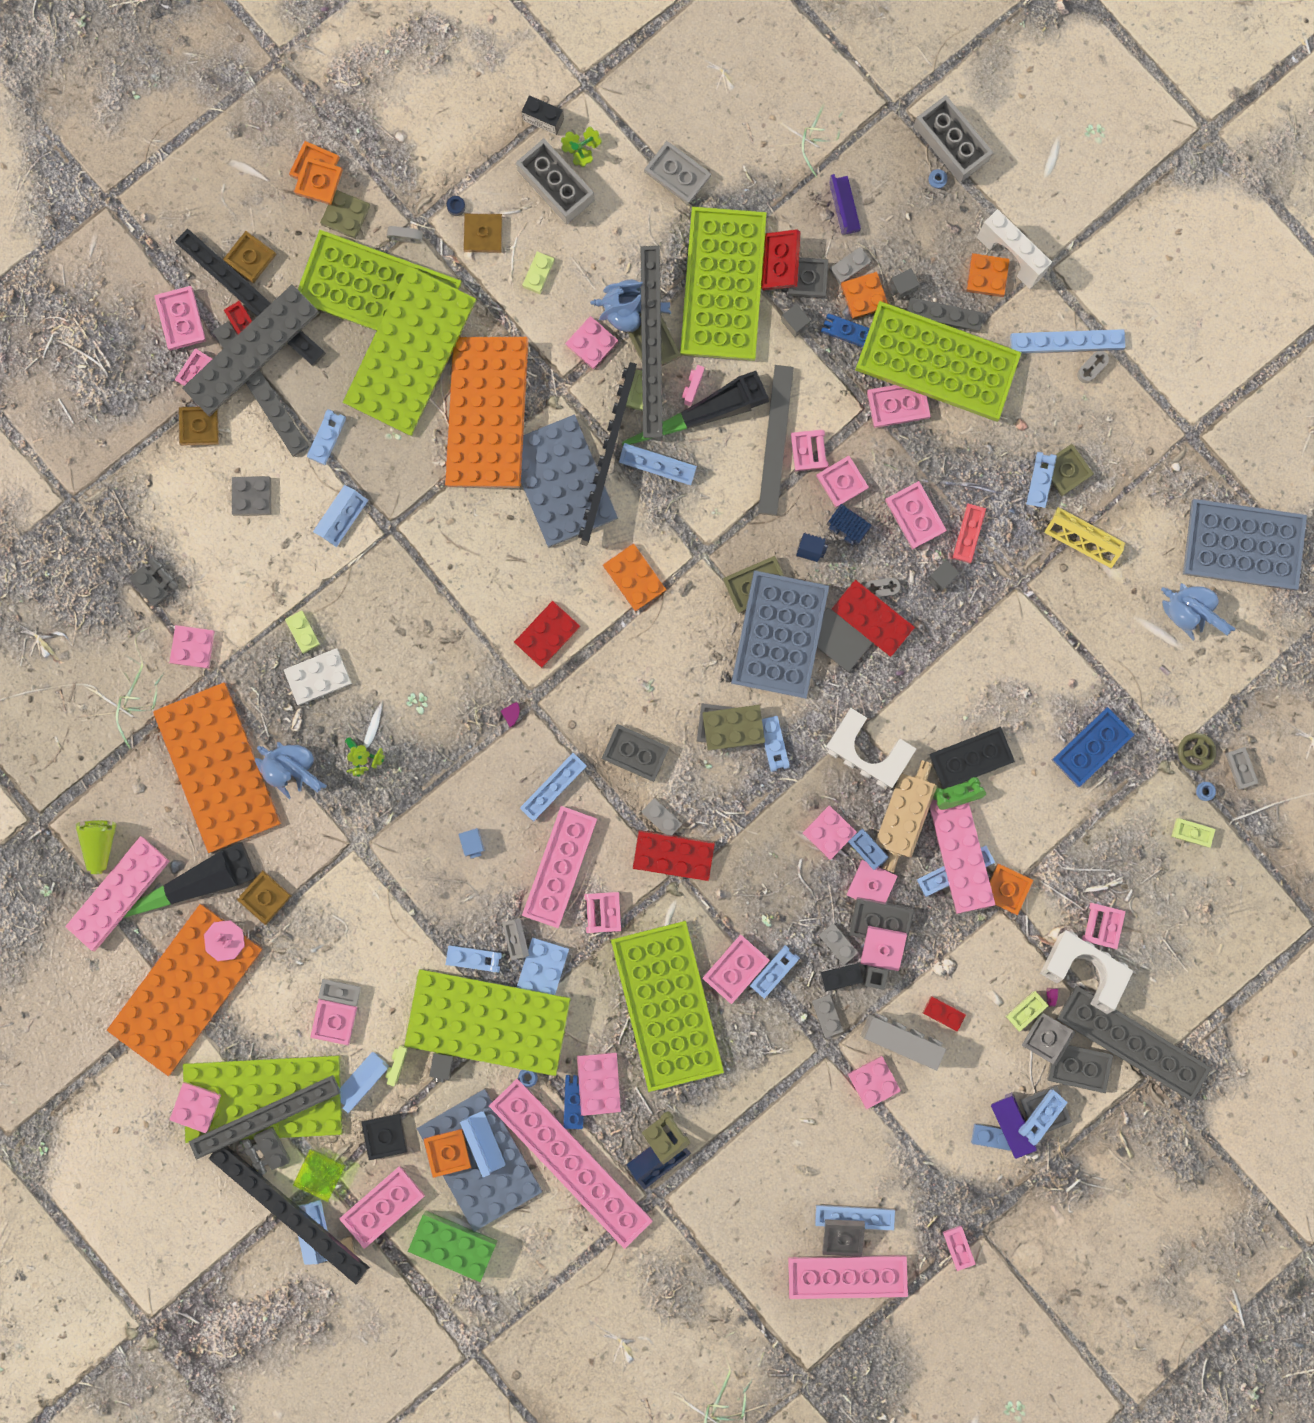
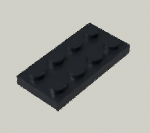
(971, 758)

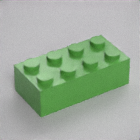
(452, 1246)

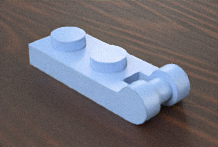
(326, 437)
(1041, 480)
(774, 744)
(472, 958)
(774, 972)
(1043, 1117)

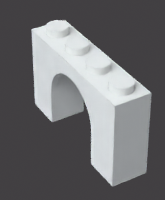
(1031, 260)
(842, 746)
(1112, 974)

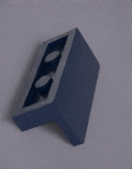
(648, 1168)

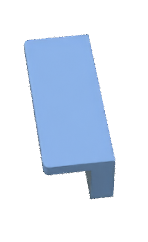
(340, 515)
(362, 1081)
(482, 1143)
(315, 1211)

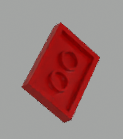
(780, 260)
(547, 634)

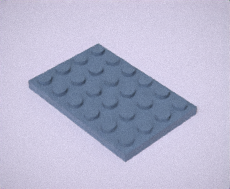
(559, 478)
(1244, 544)
(780, 634)
(501, 1191)

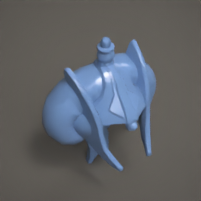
(623, 305)
(1194, 607)
(283, 763)

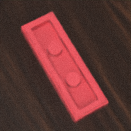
(969, 533)

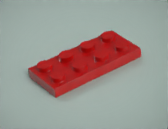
(873, 618)
(673, 855)

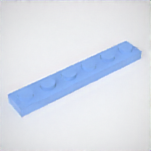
(1068, 341)

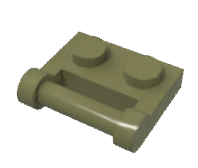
(660, 1140)

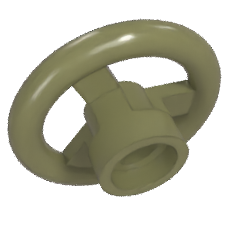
(1203, 751)

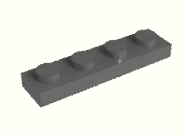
(947, 314)

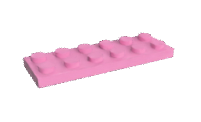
(962, 857)
(559, 867)
(117, 894)
(847, 1277)

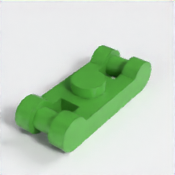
(959, 794)

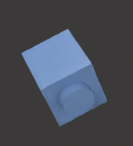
(471, 843)

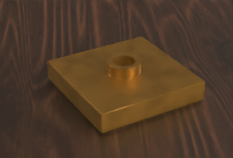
(483, 233)
(249, 257)
(197, 427)
(264, 897)

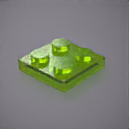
(319, 1175)

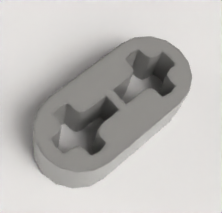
(404, 234)
(1090, 364)
(882, 583)

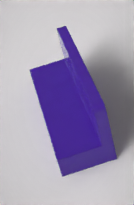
(844, 204)
(1010, 1120)

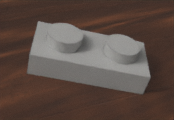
(850, 265)
(1241, 768)
(661, 817)
(515, 939)
(838, 944)
(339, 992)
(827, 1016)

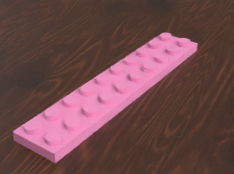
(571, 1163)

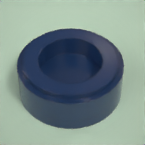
(455, 205)

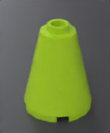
(96, 844)

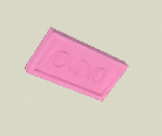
(382, 1207)

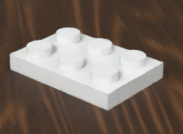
(317, 676)

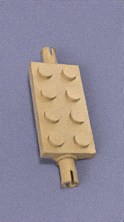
(906, 815)

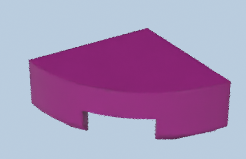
(511, 713)
(1051, 997)

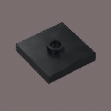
(384, 1136)

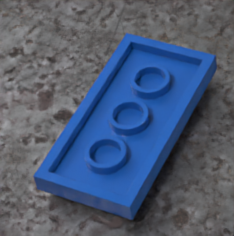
(1092, 747)

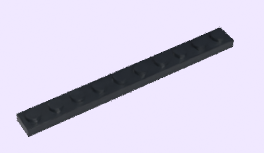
(242, 290)
(604, 461)
(290, 1214)

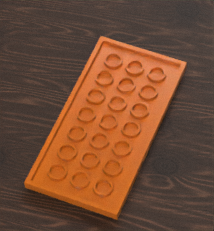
(487, 412)
(216, 767)
(180, 995)

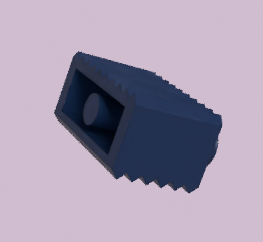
(848, 525)
(811, 547)

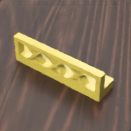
(1087, 531)

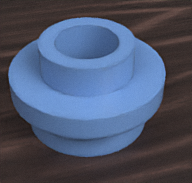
(935, 183)
(1211, 791)
(532, 1082)

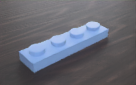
(657, 464)
(553, 787)
(938, 879)
(874, 1217)

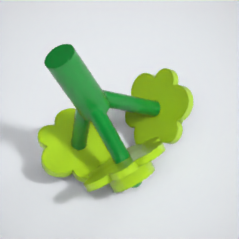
(571, 143)
(359, 756)

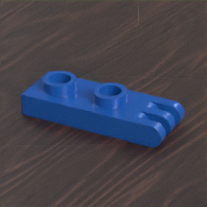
(845, 330)
(572, 1109)

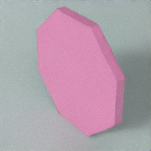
(224, 940)

